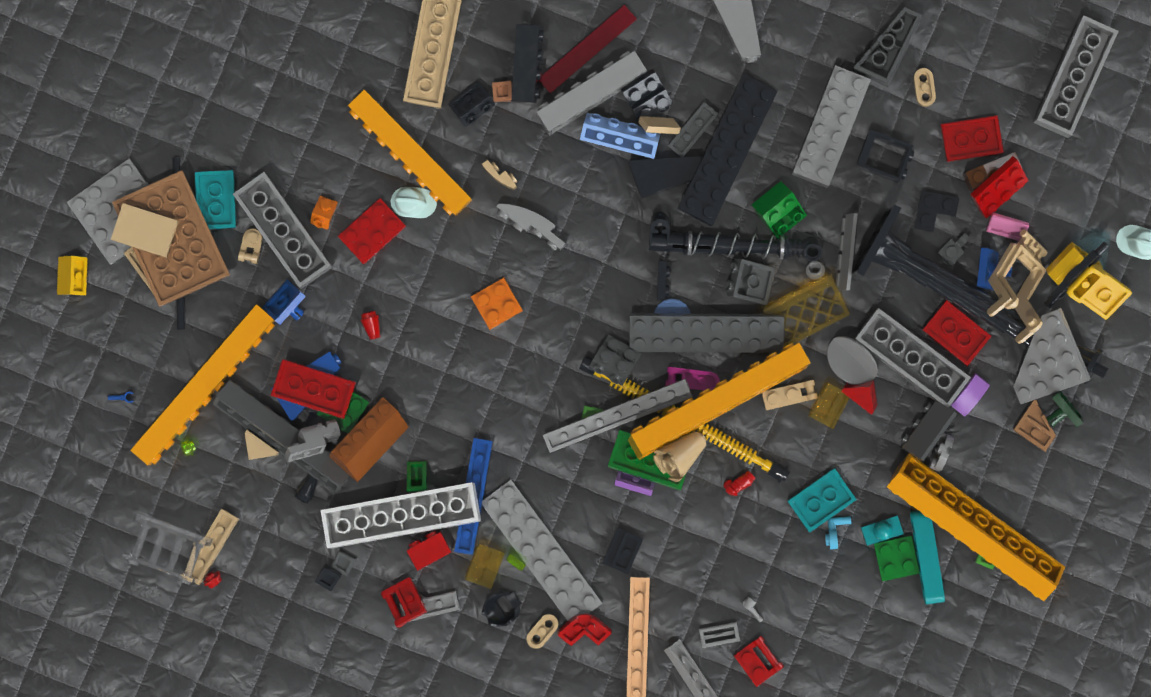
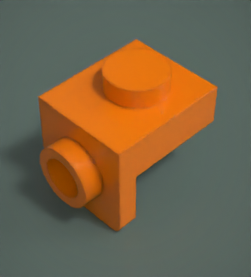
(323, 212)

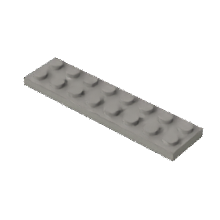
(540, 551)

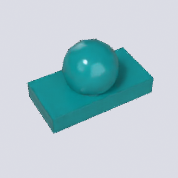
(882, 530)

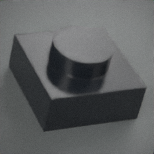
(328, 577)

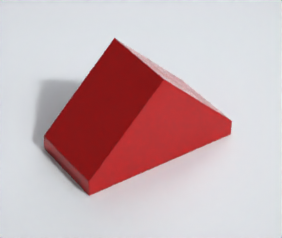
(862, 394)

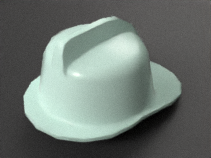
(413, 202)
(1135, 241)

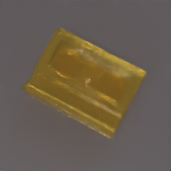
(829, 405)
(484, 566)

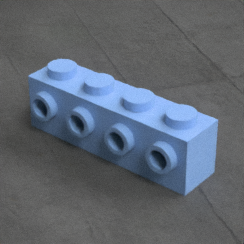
(619, 135)

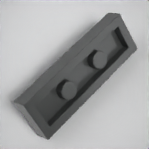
(693, 130)

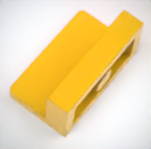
(72, 275)

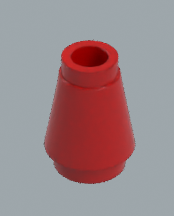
(371, 324)

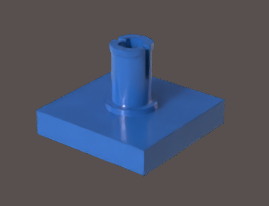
(987, 265)
(285, 303)

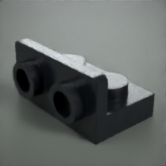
(471, 104)

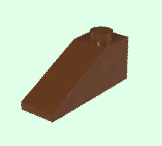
(977, 176)

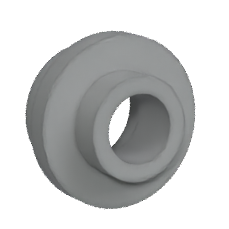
(812, 266)

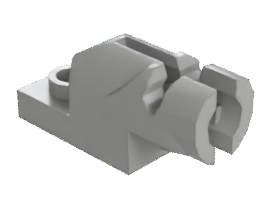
(313, 440)

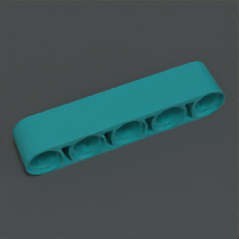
(927, 558)

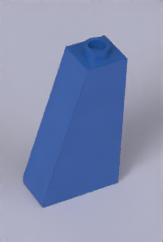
(327, 363)

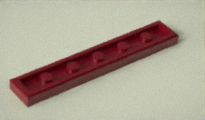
(587, 49)

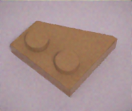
(1035, 427)

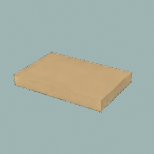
(144, 230)

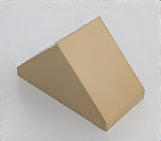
(258, 448)

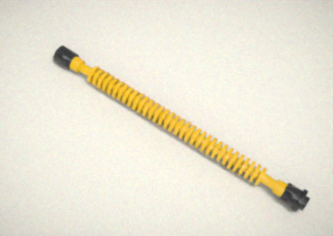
(774, 469)

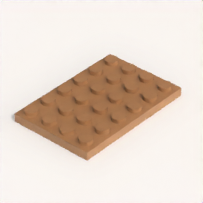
(193, 254)

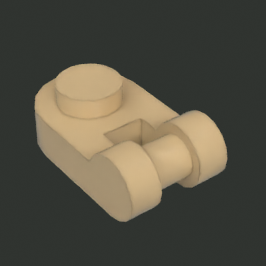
(253, 239)

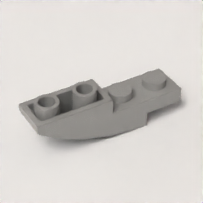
(525, 218)

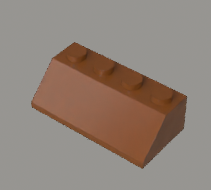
(369, 440)

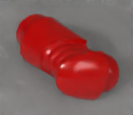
(740, 483)

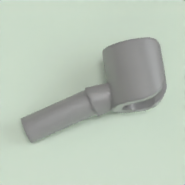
(748, 603)

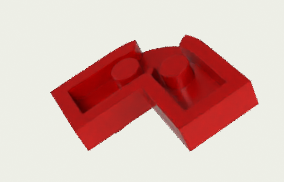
(581, 625)

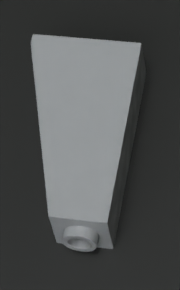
(740, 26)

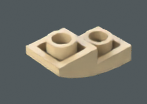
(505, 179)

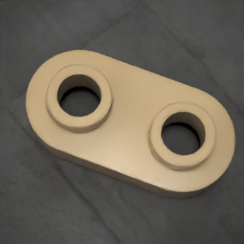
(924, 87)
(542, 630)

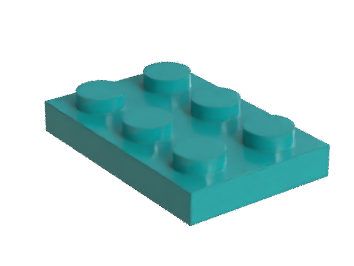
(216, 198)
(821, 500)

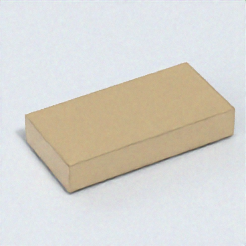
(659, 125)

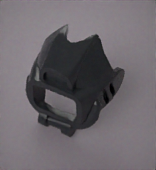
(494, 613)

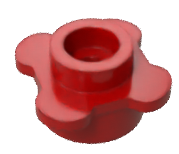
(212, 579)

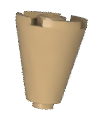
(679, 455)

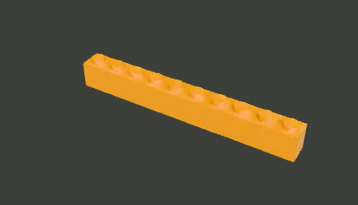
(203, 385)

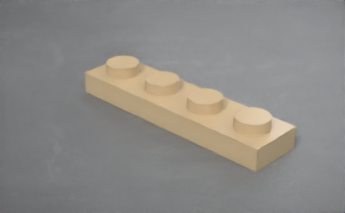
(219, 533)

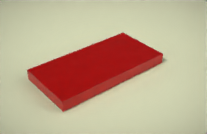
(313, 389)

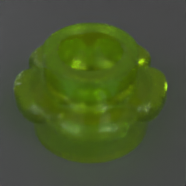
(188, 447)

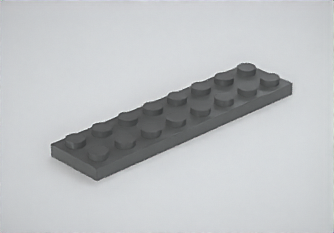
(707, 332)

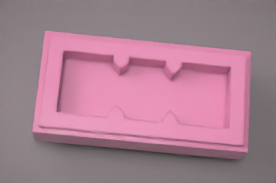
(1006, 226)

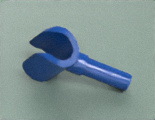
(120, 397)

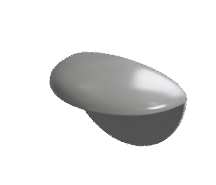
(851, 360)

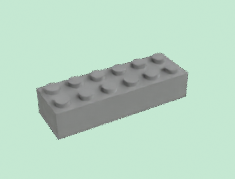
(1075, 76)
(591, 93)
(831, 126)
(282, 230)
(912, 358)

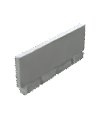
(845, 260)

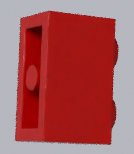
(429, 550)

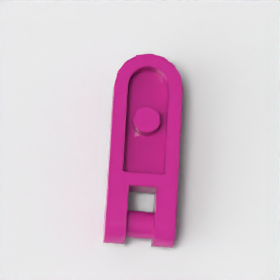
(696, 379)

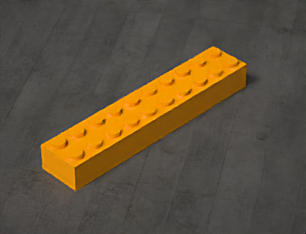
(722, 399)
(976, 527)

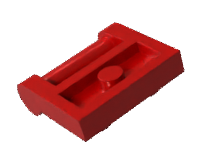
(409, 600)
(753, 665)

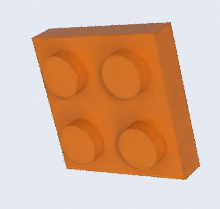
(496, 303)

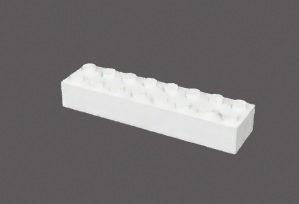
(400, 515)

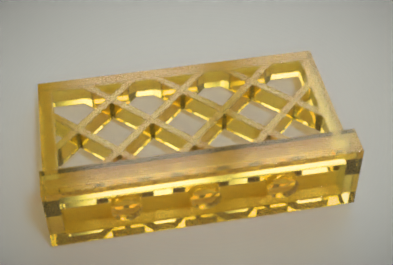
(801, 294)

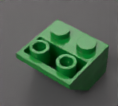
(779, 209)

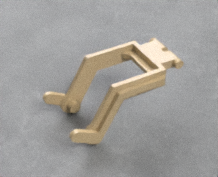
(1029, 253)

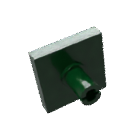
(1065, 409)

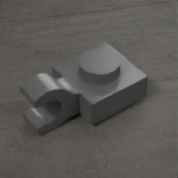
(952, 250)

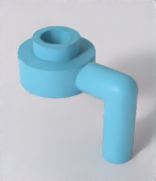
(831, 538)

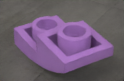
(970, 394)

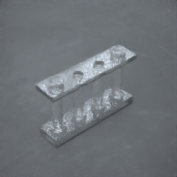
(164, 529)

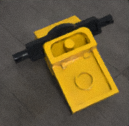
(1086, 281)

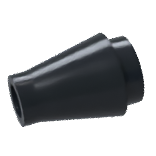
(306, 489)

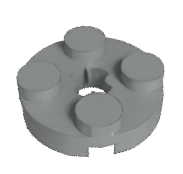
(941, 454)

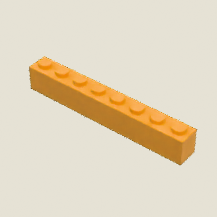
(410, 153)

